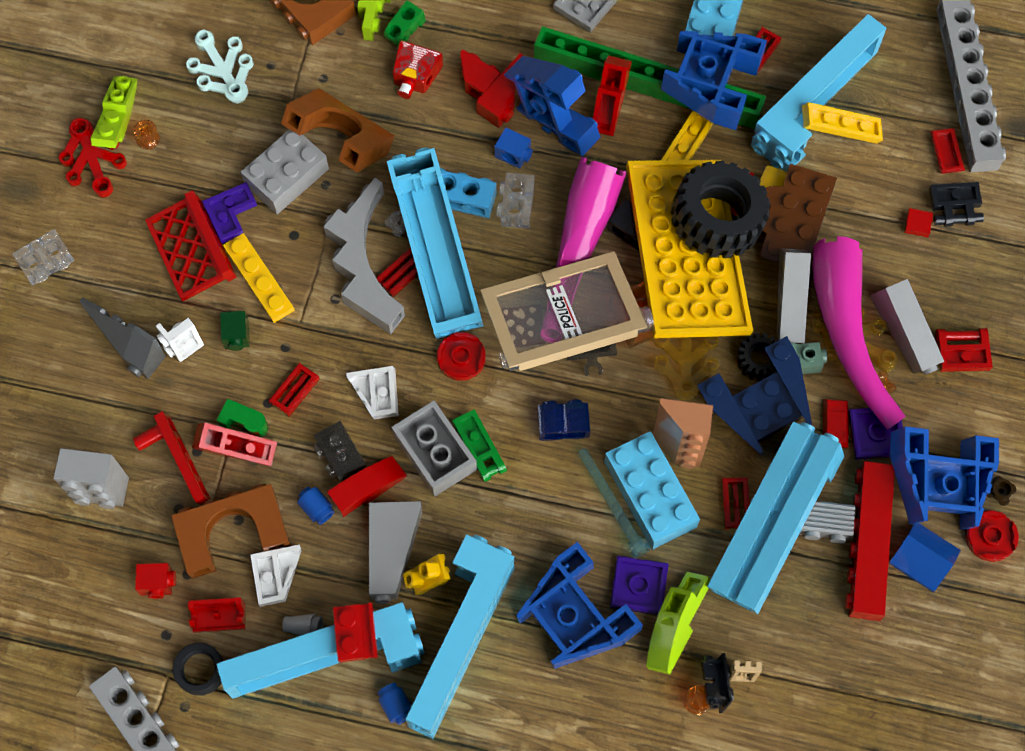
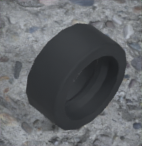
(182, 657)

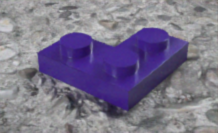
(224, 208)

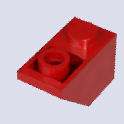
(476, 74)

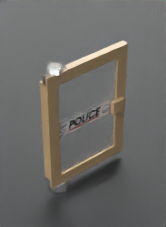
(564, 312)

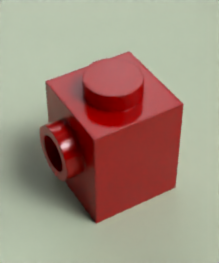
(155, 580)

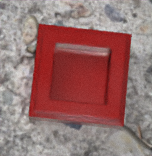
(918, 222)

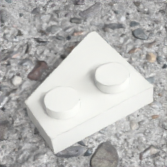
(274, 573)

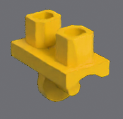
(427, 575)

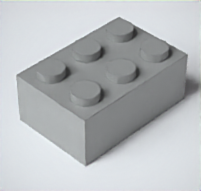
(285, 170)
(434, 448)
(91, 478)

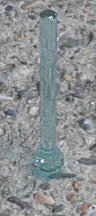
(637, 544)

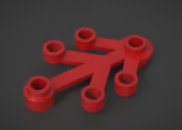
(89, 154)

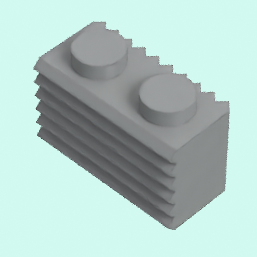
(830, 521)

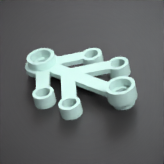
(221, 68)

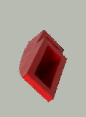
(611, 94)
(366, 485)

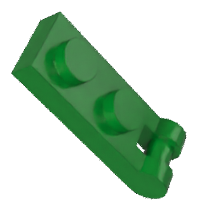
(479, 444)

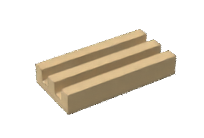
(743, 670)

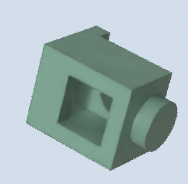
(813, 364)

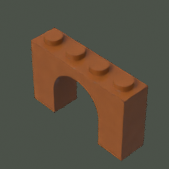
(316, 19)
(319, 109)
(195, 525)

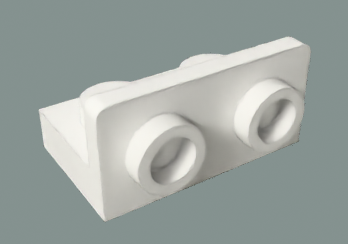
(181, 340)

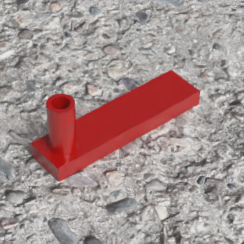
(166, 429)

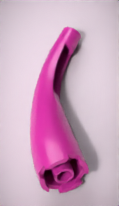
(588, 209)
(839, 295)

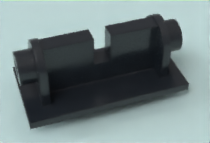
(718, 693)

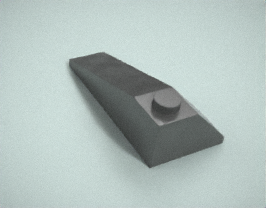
(134, 345)

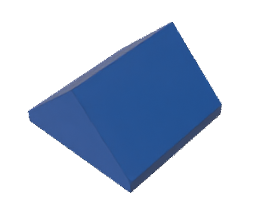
(925, 557)

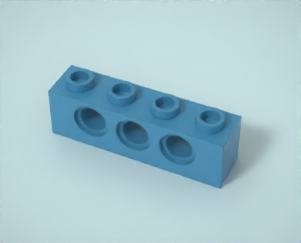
(477, 204)

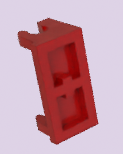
(217, 615)

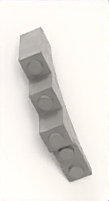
(363, 291)

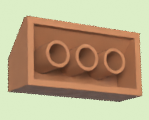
(683, 431)

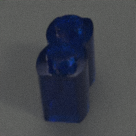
(563, 420)

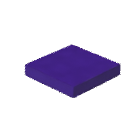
(869, 434)
(639, 585)

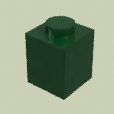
(234, 330)

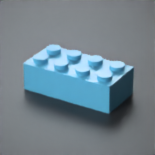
(714, 16)
(651, 490)

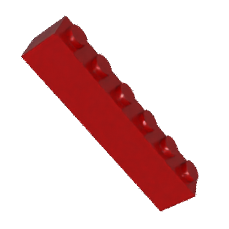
(871, 541)

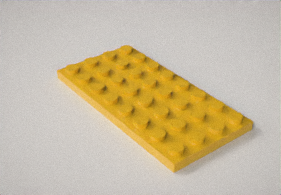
(684, 289)

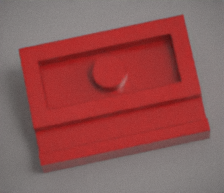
(355, 632)

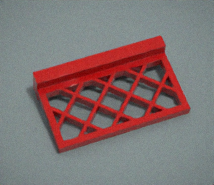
(206, 233)

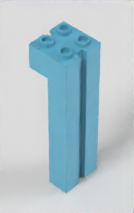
(781, 130)
(435, 242)
(776, 516)
(489, 573)
(318, 651)

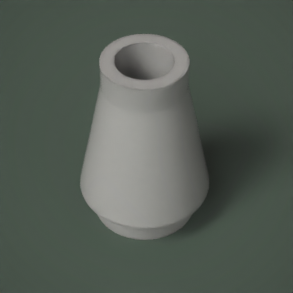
(302, 624)

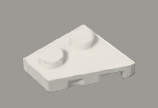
(377, 390)

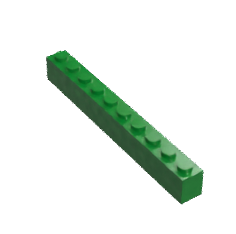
(644, 74)

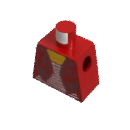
(415, 68)

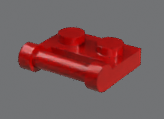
(964, 357)

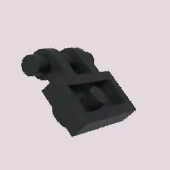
(956, 196)

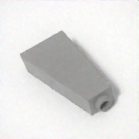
(793, 294)
(908, 326)
(390, 545)

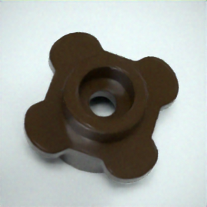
(1007, 487)

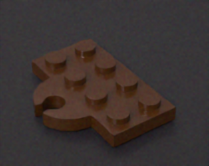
(796, 211)

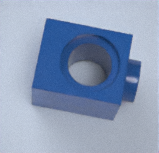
(513, 148)

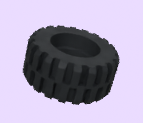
(727, 184)

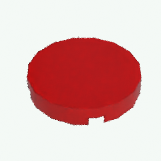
(461, 356)
(994, 537)

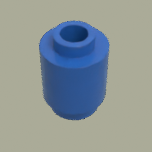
(315, 505)
(394, 703)

